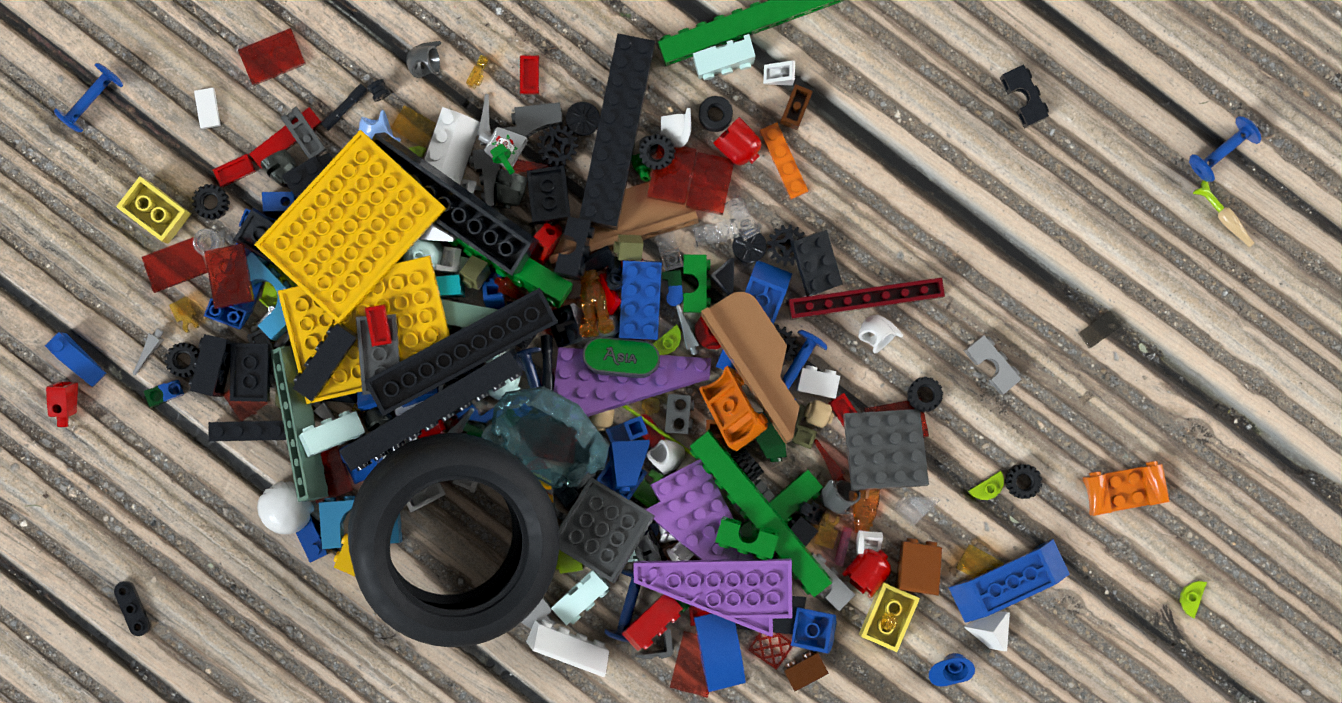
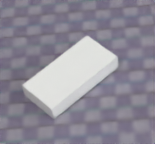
(207, 108)

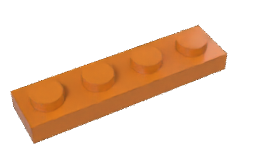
(783, 161)

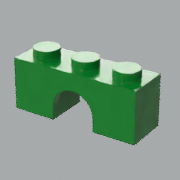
(697, 266)
(730, 536)

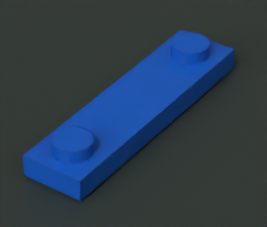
(311, 541)

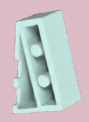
(724, 58)
(331, 433)
(581, 597)

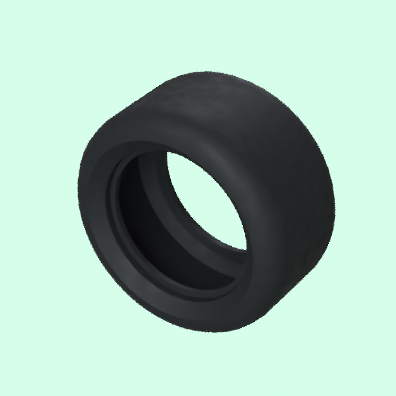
(482, 611)

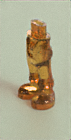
(593, 294)
(865, 510)

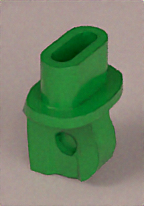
(501, 155)
(641, 168)

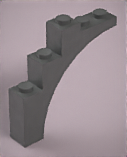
(528, 122)

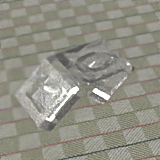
(746, 224)
(716, 233)
(669, 251)

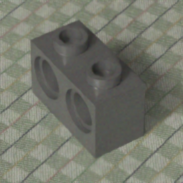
(673, 413)
(649, 548)

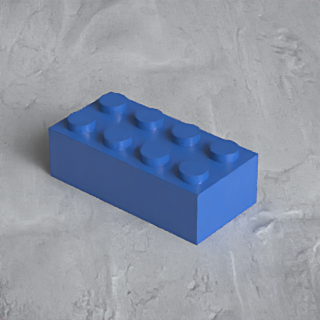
(640, 299)

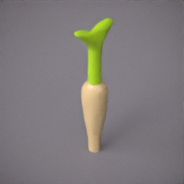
(1225, 214)

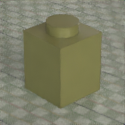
(629, 247)
(475, 273)

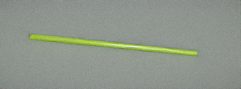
(657, 429)

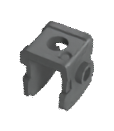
(666, 652)

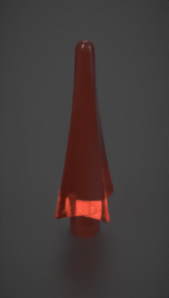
(522, 166)
(508, 288)
(835, 471)

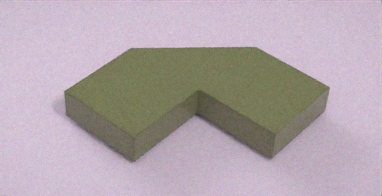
(802, 435)

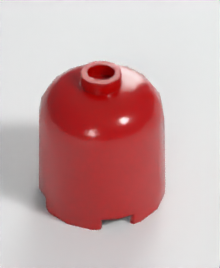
(739, 144)
(868, 571)

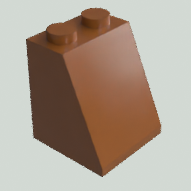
(919, 567)

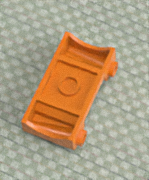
(732, 410)
(1126, 488)

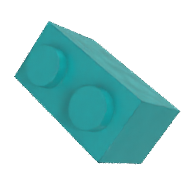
(450, 286)

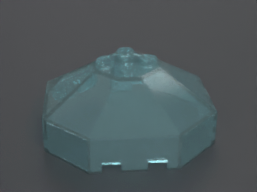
(549, 435)

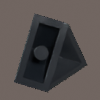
(724, 277)

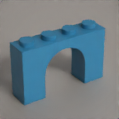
(274, 324)
(332, 522)

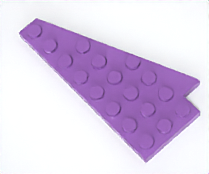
(604, 392)
(692, 512)
(738, 590)

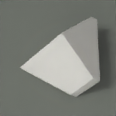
(991, 630)

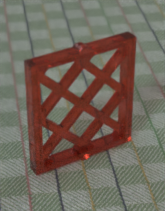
(783, 655)

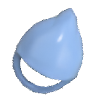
(381, 125)

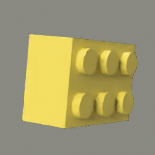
(153, 210)
(889, 600)

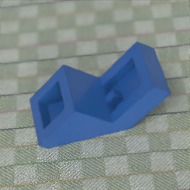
(476, 415)
(627, 430)

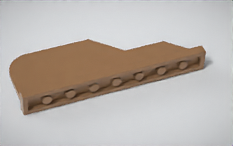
(637, 217)
(756, 354)

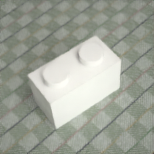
(818, 382)

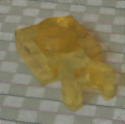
(475, 77)
(183, 311)
(826, 534)

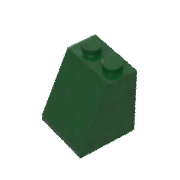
(771, 443)

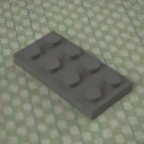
(376, 358)

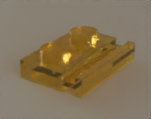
(413, 126)
(977, 562)

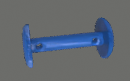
(87, 99)
(1249, 132)
(802, 356)

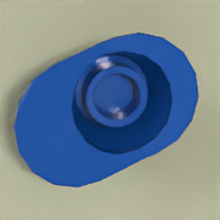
(951, 670)

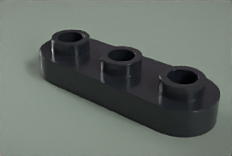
(132, 599)

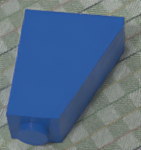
(626, 463)

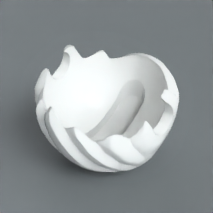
(281, 510)

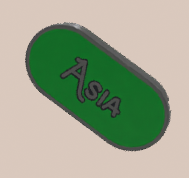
(621, 357)

